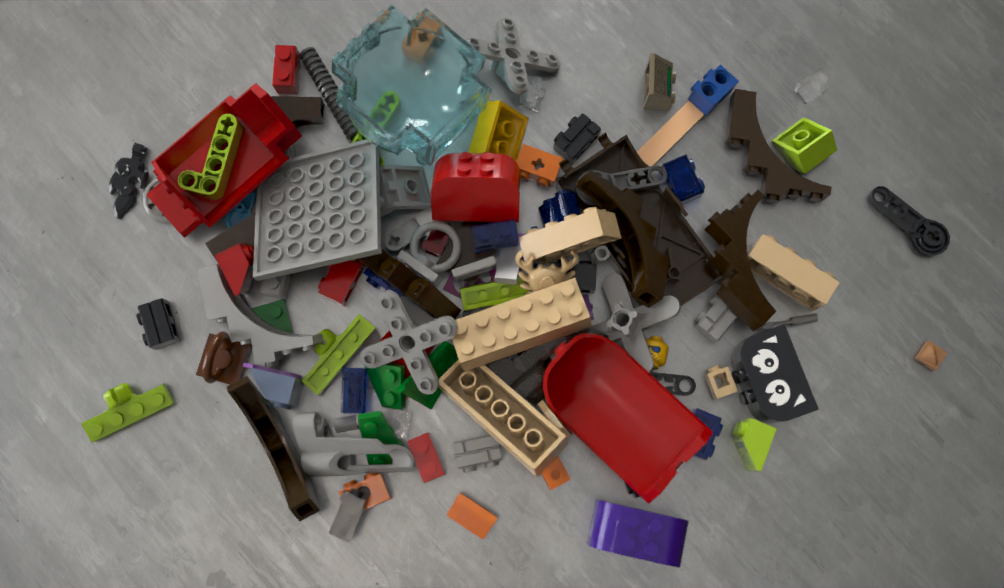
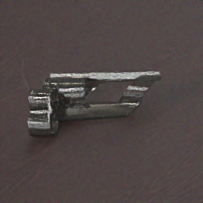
(528, 370)

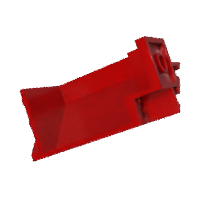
(259, 154)

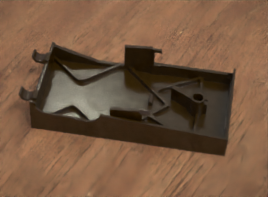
(689, 261)

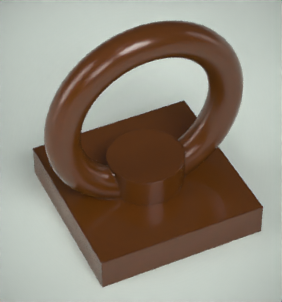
(223, 359)

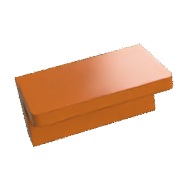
(472, 516)

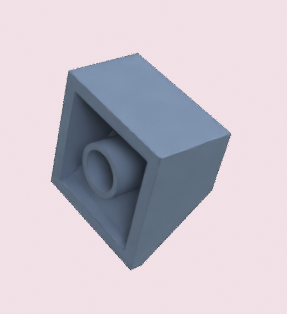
(279, 388)

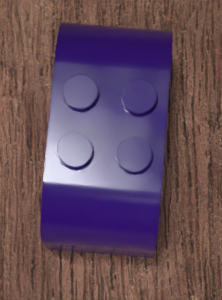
(637, 533)

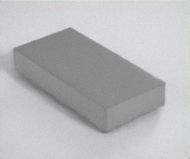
(474, 269)
(507, 269)

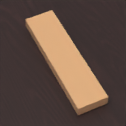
(669, 134)

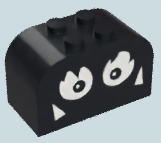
(771, 377)

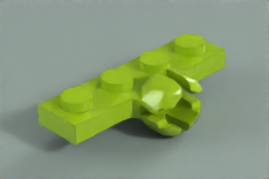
(490, 294)
(336, 353)
(125, 409)

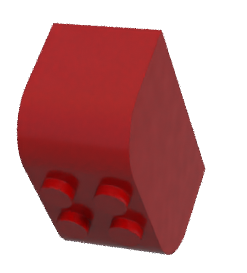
(475, 188)

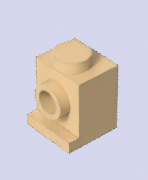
(727, 386)

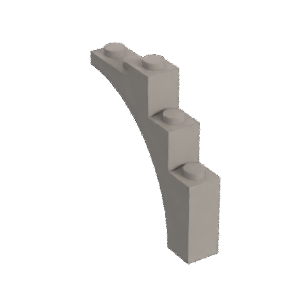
(244, 325)

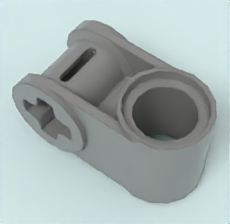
(402, 236)

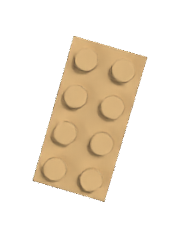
(575, 233)
(791, 273)

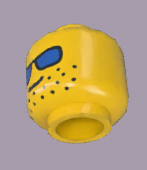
(658, 350)

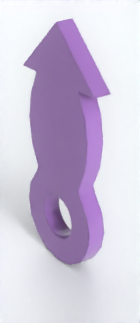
(248, 365)

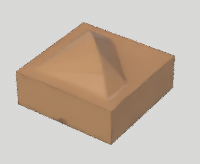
(931, 355)

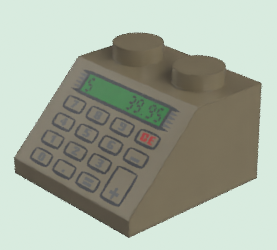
(658, 84)

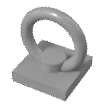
(422, 264)

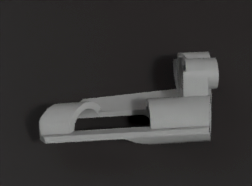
(334, 456)

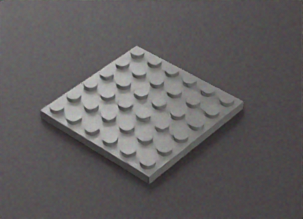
(318, 211)

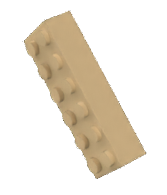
(520, 324)
(504, 415)

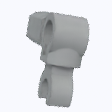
(598, 254)
(346, 423)

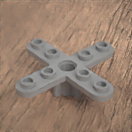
(511, 59)
(639, 319)
(403, 346)

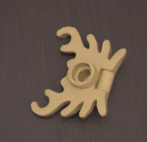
(545, 275)

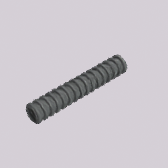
(328, 89)

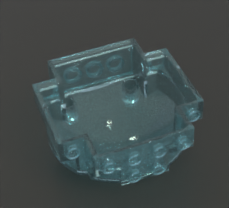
(410, 84)

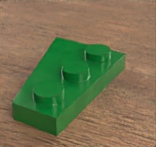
(441, 361)
(375, 426)

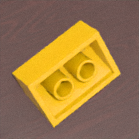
(499, 130)

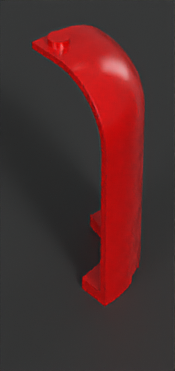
(622, 413)

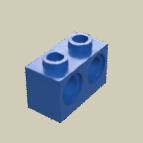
(712, 90)

